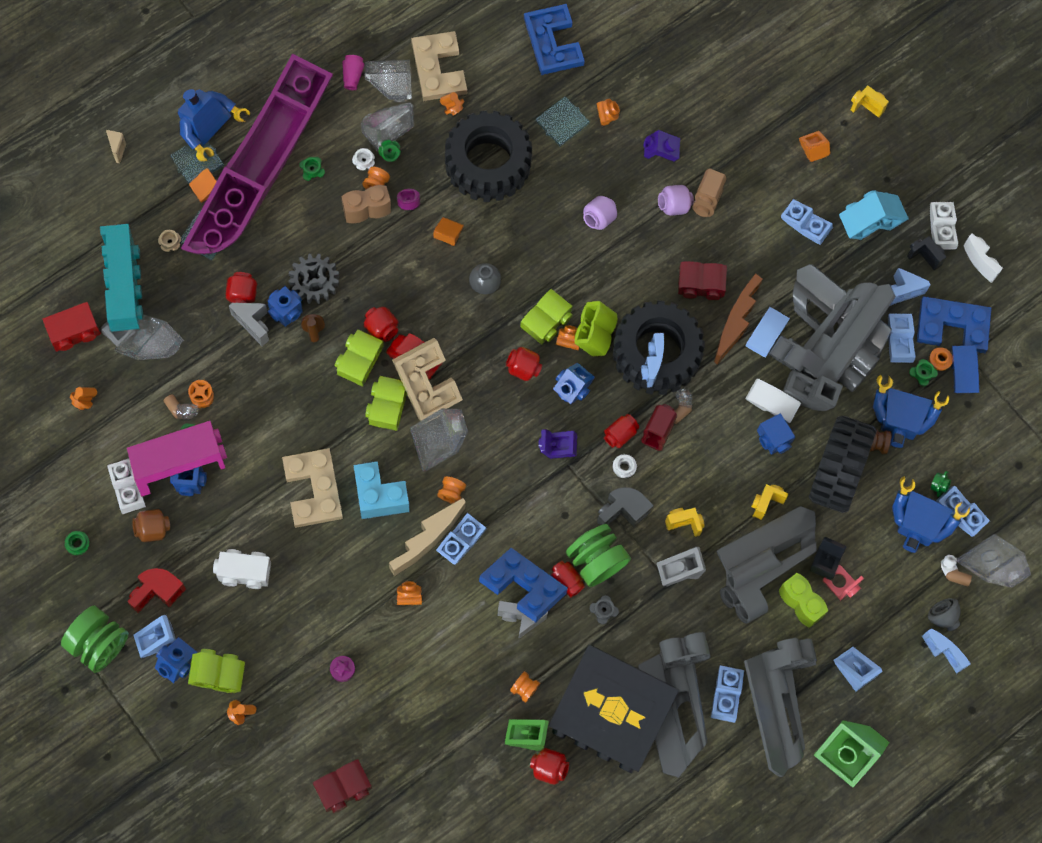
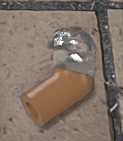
(685, 404)
(180, 411)

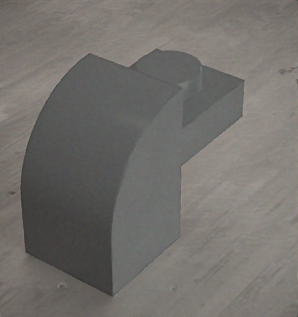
(813, 394)
(629, 503)

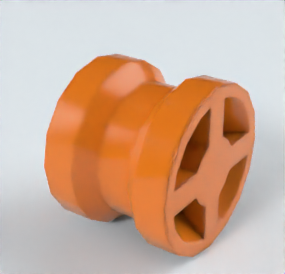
(376, 176)
(199, 388)
(451, 489)
(525, 687)

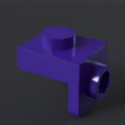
(662, 145)
(558, 444)

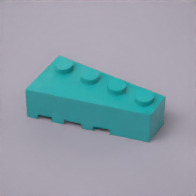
(121, 278)

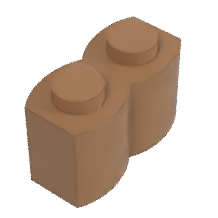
(709, 193)
(364, 204)

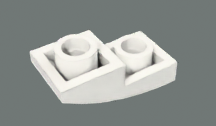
(943, 224)
(976, 251)
(772, 400)
(125, 486)

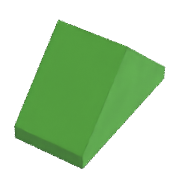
(527, 734)

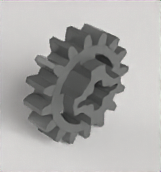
(311, 269)

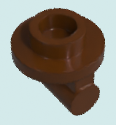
(313, 324)

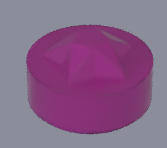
(408, 199)
(342, 668)

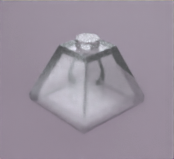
(390, 78)
(387, 123)
(152, 341)
(439, 437)
(996, 562)

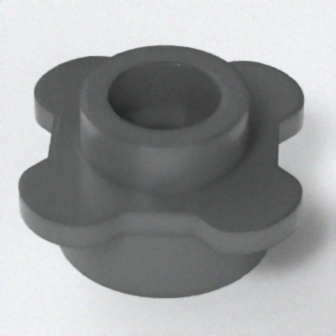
(604, 602)

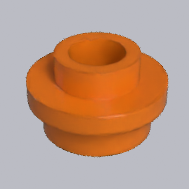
(941, 365)

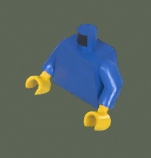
(203, 116)
(904, 412)
(923, 518)

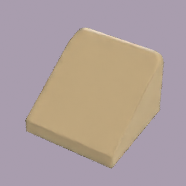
(117, 144)

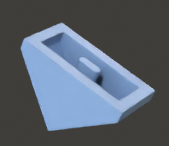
(154, 636)
(857, 668)

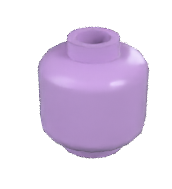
(675, 200)
(600, 212)

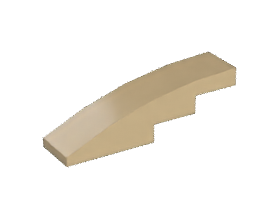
(434, 530)

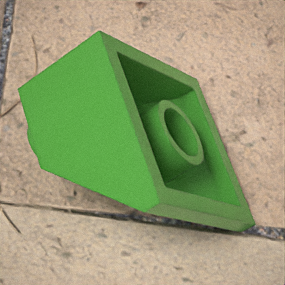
(851, 750)

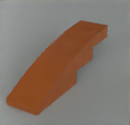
(736, 325)

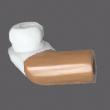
(951, 571)

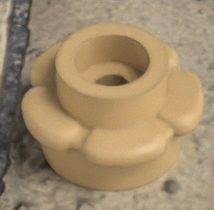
(169, 235)

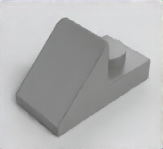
(248, 315)
(681, 567)
(510, 613)

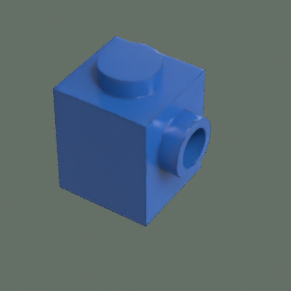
(775, 435)

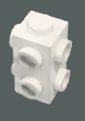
(242, 568)

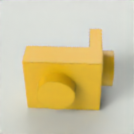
(871, 100)
(762, 501)
(681, 517)

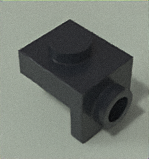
(930, 252)
(827, 558)

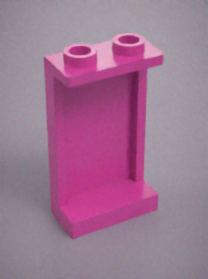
(175, 454)

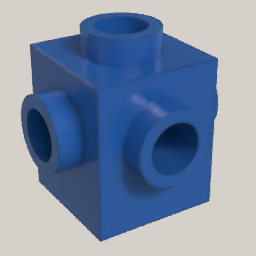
(285, 306)
(573, 383)
(189, 487)
(174, 660)

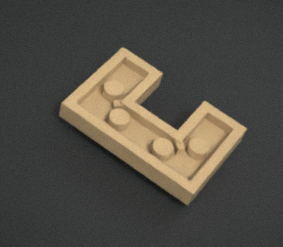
(426, 54)
(411, 370)
(326, 503)

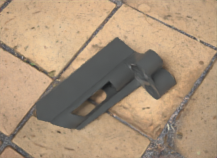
(826, 294)
(829, 351)
(753, 560)
(677, 668)
(772, 691)

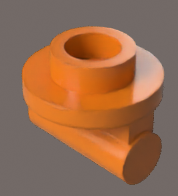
(452, 103)
(608, 111)
(567, 337)
(82, 397)
(409, 594)
(237, 711)

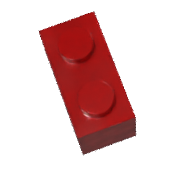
(71, 327)

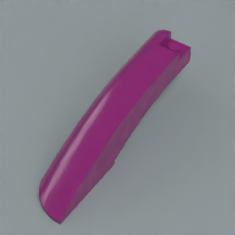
(259, 158)

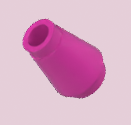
(352, 71)

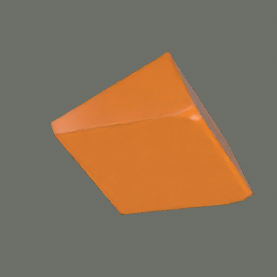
(815, 146)
(203, 185)
(448, 231)

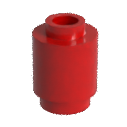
(621, 431)
(569, 577)

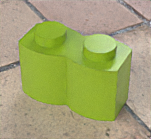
(546, 317)
(596, 328)
(359, 357)
(387, 403)
(807, 605)
(216, 672)

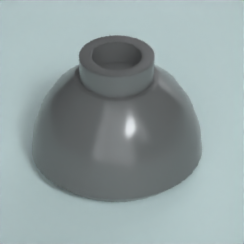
(485, 278)
(946, 614)

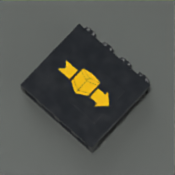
(613, 709)

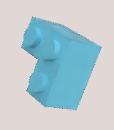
(872, 213)
(379, 498)

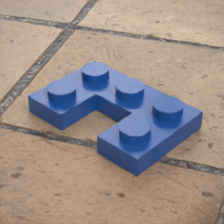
(540, 30)
(939, 312)
(542, 588)

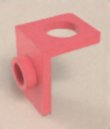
(850, 588)

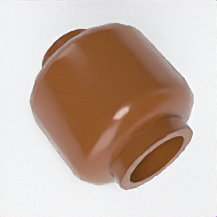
(150, 525)

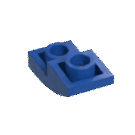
(965, 369)

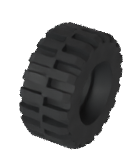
(495, 130)
(662, 319)
(842, 464)

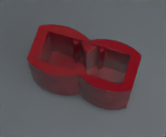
(702, 280)
(659, 427)
(343, 786)

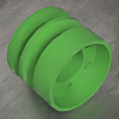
(596, 552)
(94, 639)

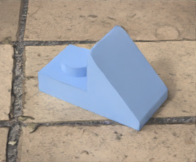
(908, 286)

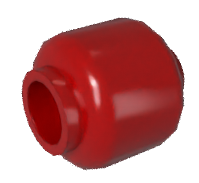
(241, 288)
(381, 323)
(523, 363)
(549, 766)

